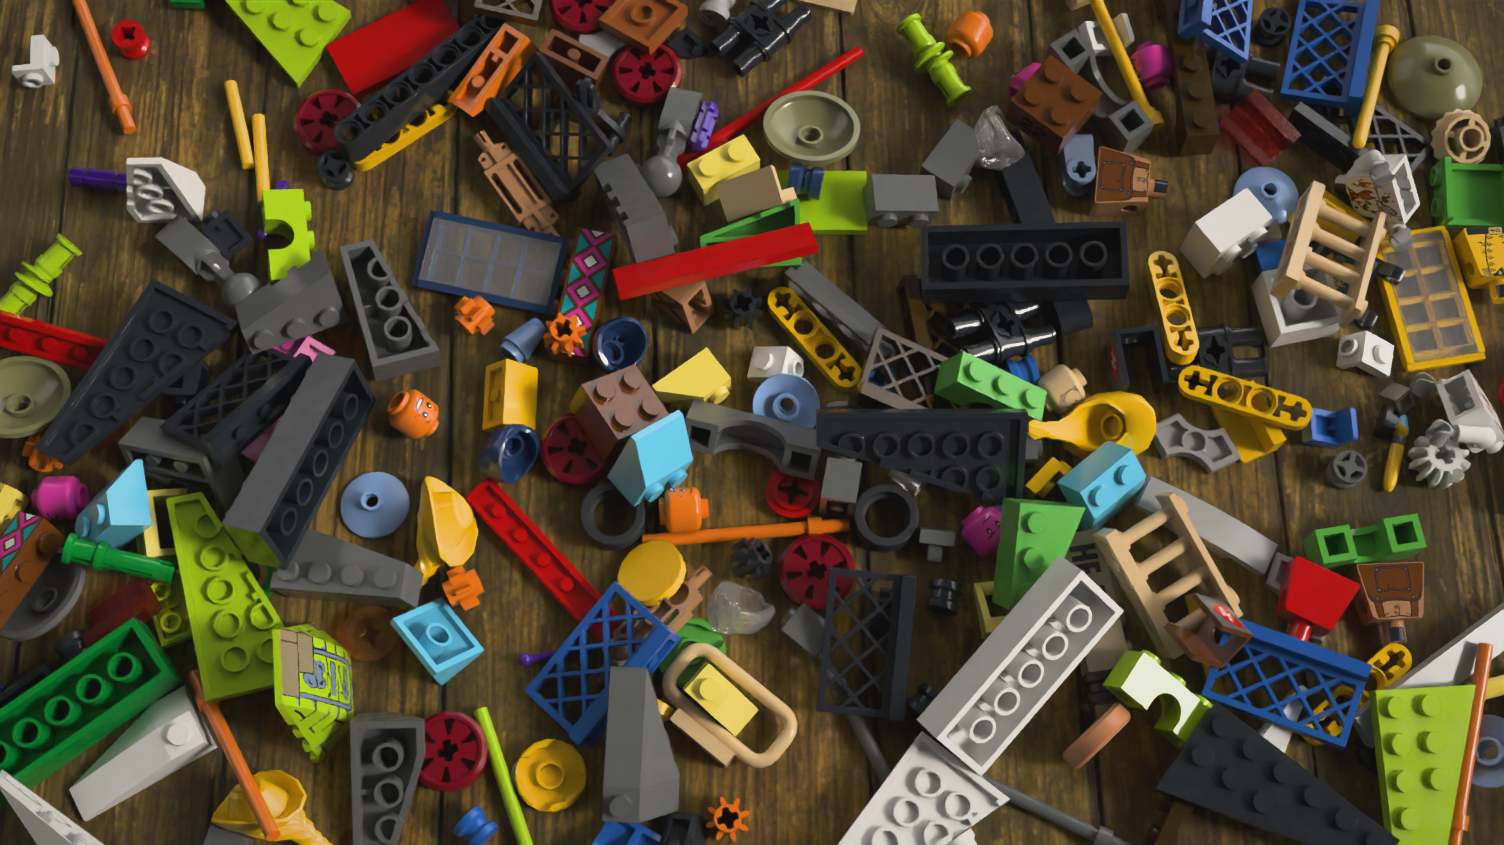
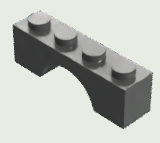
(1118, 121)
(720, 428)

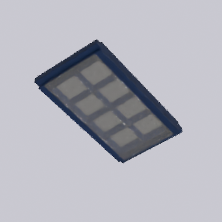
(491, 260)

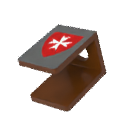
(1200, 644)

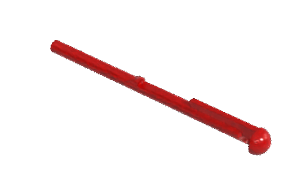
(721, 136)

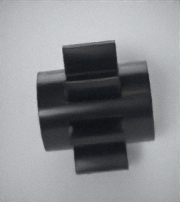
(747, 301)
(750, 559)

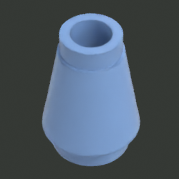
(523, 341)

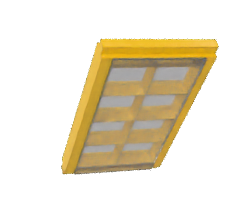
(1430, 304)

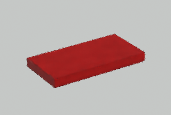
(391, 45)

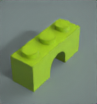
(287, 214)
(1140, 679)

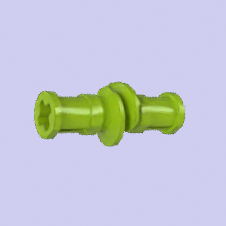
(933, 60)
(38, 276)

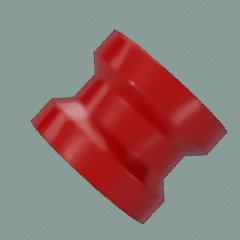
(131, 48)

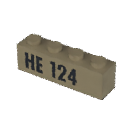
(1087, 556)

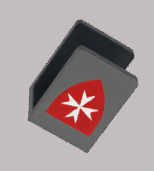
(1149, 338)

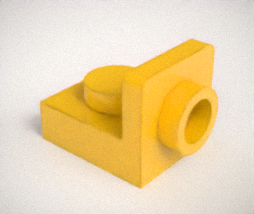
(1043, 481)

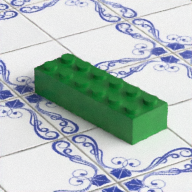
(83, 703)

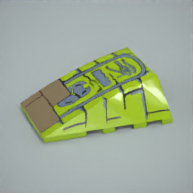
(313, 686)

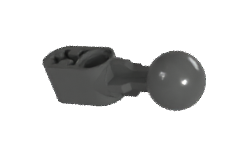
(674, 130)
(206, 260)

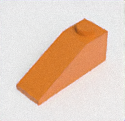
(493, 70)

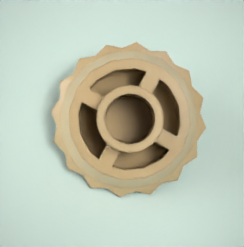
(1461, 137)

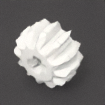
(1438, 464)

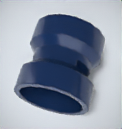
(813, 180)

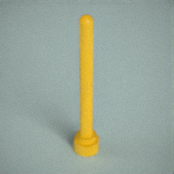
(1384, 41)
(1124, 63)

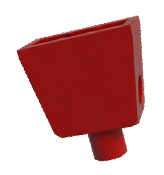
(1312, 598)

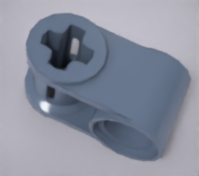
(1077, 165)

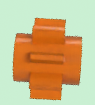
(474, 315)
(566, 343)
(36, 459)
(463, 587)
(733, 810)

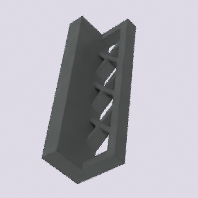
(836, 308)

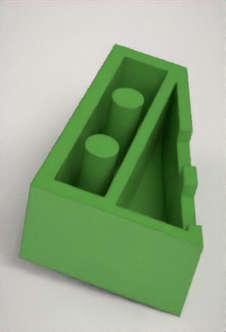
(769, 220)
(1029, 542)

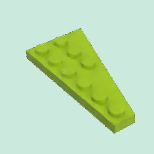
(292, 30)
(224, 604)
(1420, 758)

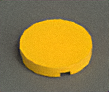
(652, 571)
(559, 781)

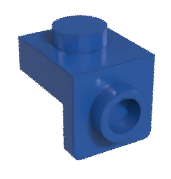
(1331, 428)

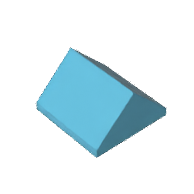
(438, 639)

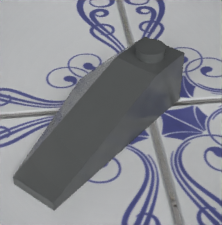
(639, 762)
(384, 773)

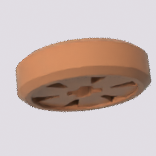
(1096, 736)

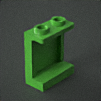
(1467, 194)

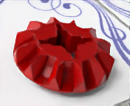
(779, 500)

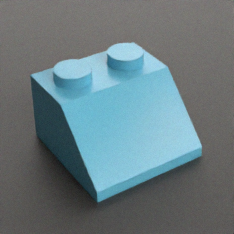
(653, 460)
(1103, 483)
(118, 510)

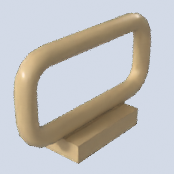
(705, 730)

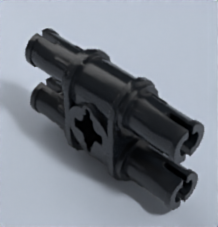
(760, 32)
(1235, 85)
(1001, 330)
(1219, 342)

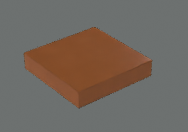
(643, 22)

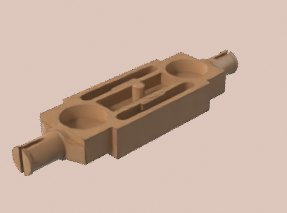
(500, 164)
(672, 612)

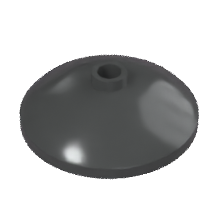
(47, 600)

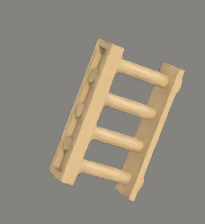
(1298, 253)
(1133, 575)

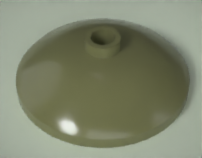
(1426, 89)
(811, 127)
(30, 395)

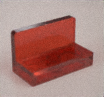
(1259, 128)
(131, 601)

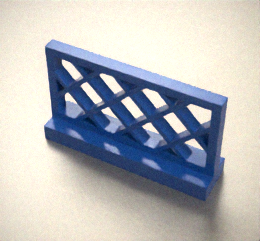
(1198, 15)
(1355, 62)
(648, 655)
(1304, 657)

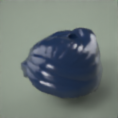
(619, 344)
(509, 453)

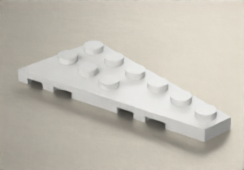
(924, 800)

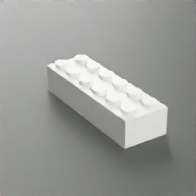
(1020, 665)

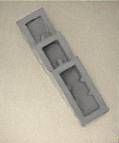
(1217, 530)

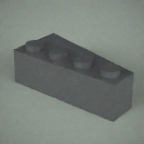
(635, 209)
(389, 325)
(346, 572)

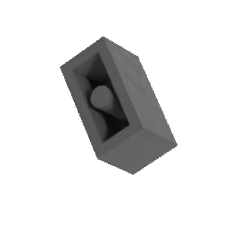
(953, 160)
(900, 200)
(840, 487)

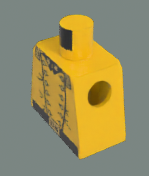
(1482, 259)

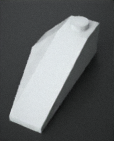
(163, 190)
(153, 747)
(40, 818)

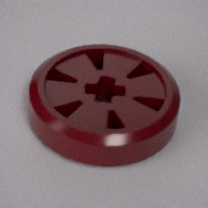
(578, 20)
(649, 92)
(312, 117)
(566, 466)
(795, 565)
(467, 763)

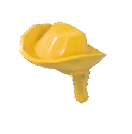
(1098, 418)
(444, 530)
(285, 801)

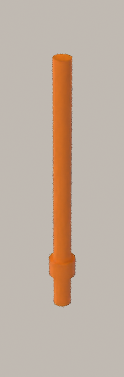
(118, 102)
(813, 525)
(1480, 679)
(235, 759)

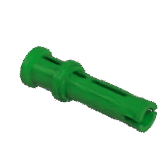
(103, 556)

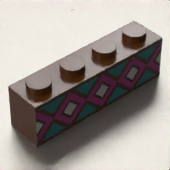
(585, 289)
(24, 552)

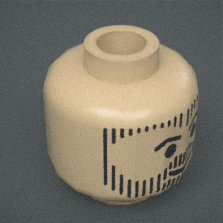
(1063, 388)

